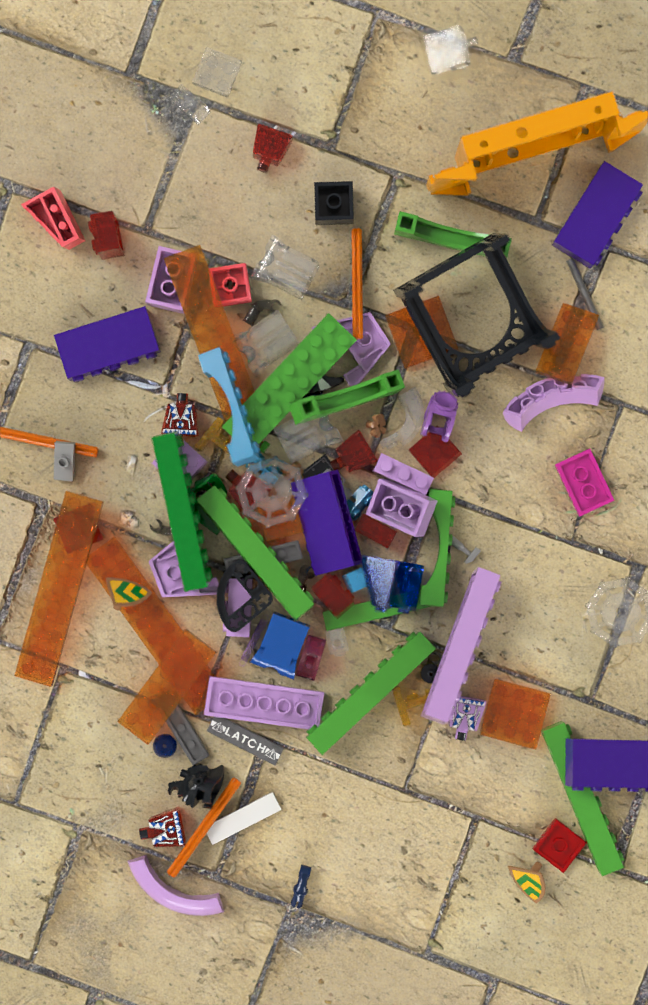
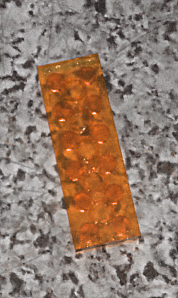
(167, 686)

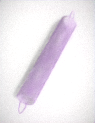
(256, 630)

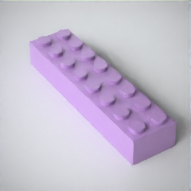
(460, 646)

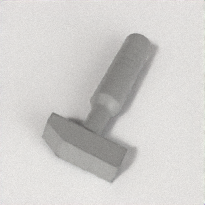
(471, 555)

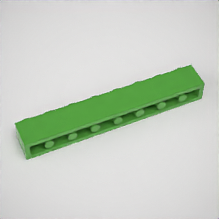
(255, 553)
(369, 693)
(584, 805)

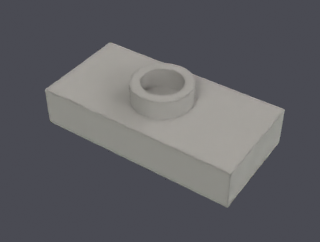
(64, 461)

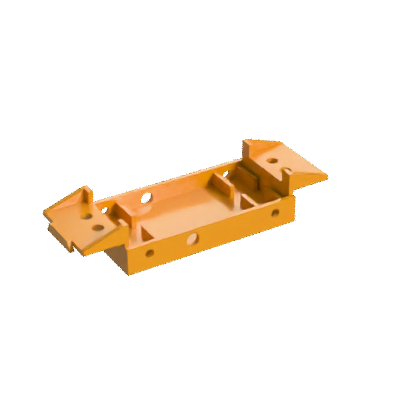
(535, 137)

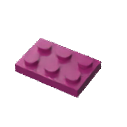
(584, 482)

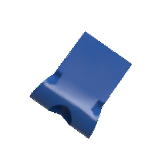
(281, 645)

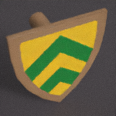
(126, 592)
(529, 881)

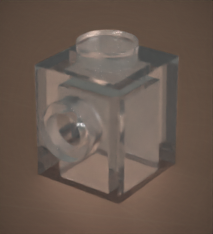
(337, 641)

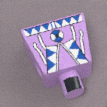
(467, 716)

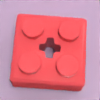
(239, 276)

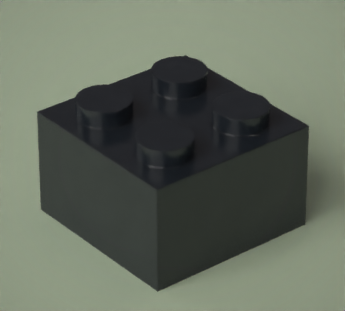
(334, 203)

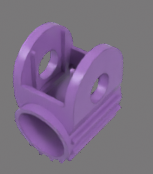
(442, 404)

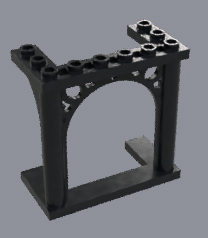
(535, 333)

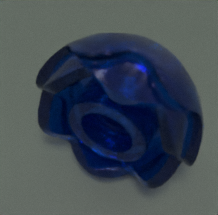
(170, 743)

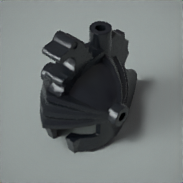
(198, 785)

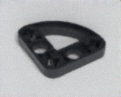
(254, 593)

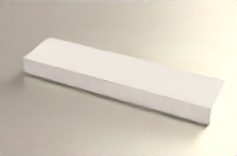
(243, 817)

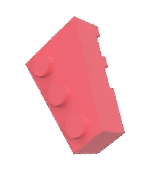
(56, 217)

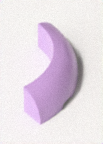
(552, 393)
(168, 896)

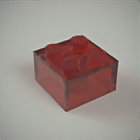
(106, 234)

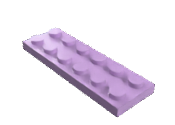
(263, 703)

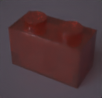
(375, 531)
(333, 595)

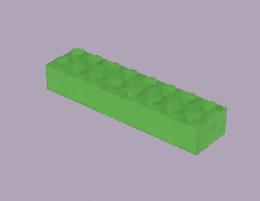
(295, 377)

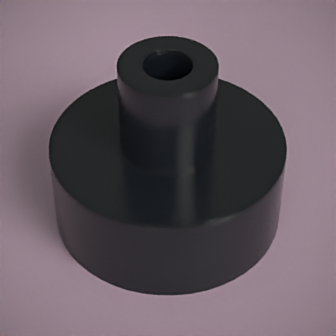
(426, 669)

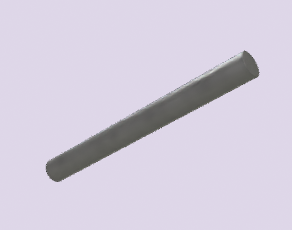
(583, 290)

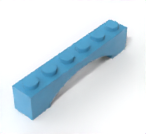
(242, 446)

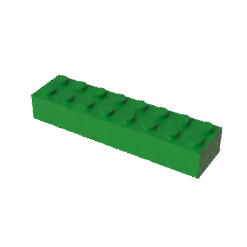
(181, 510)

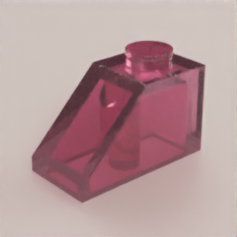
(311, 657)

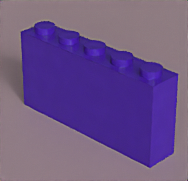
(598, 215)
(107, 344)
(328, 524)
(606, 764)

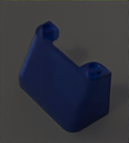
(392, 583)

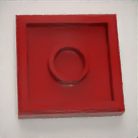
(559, 845)

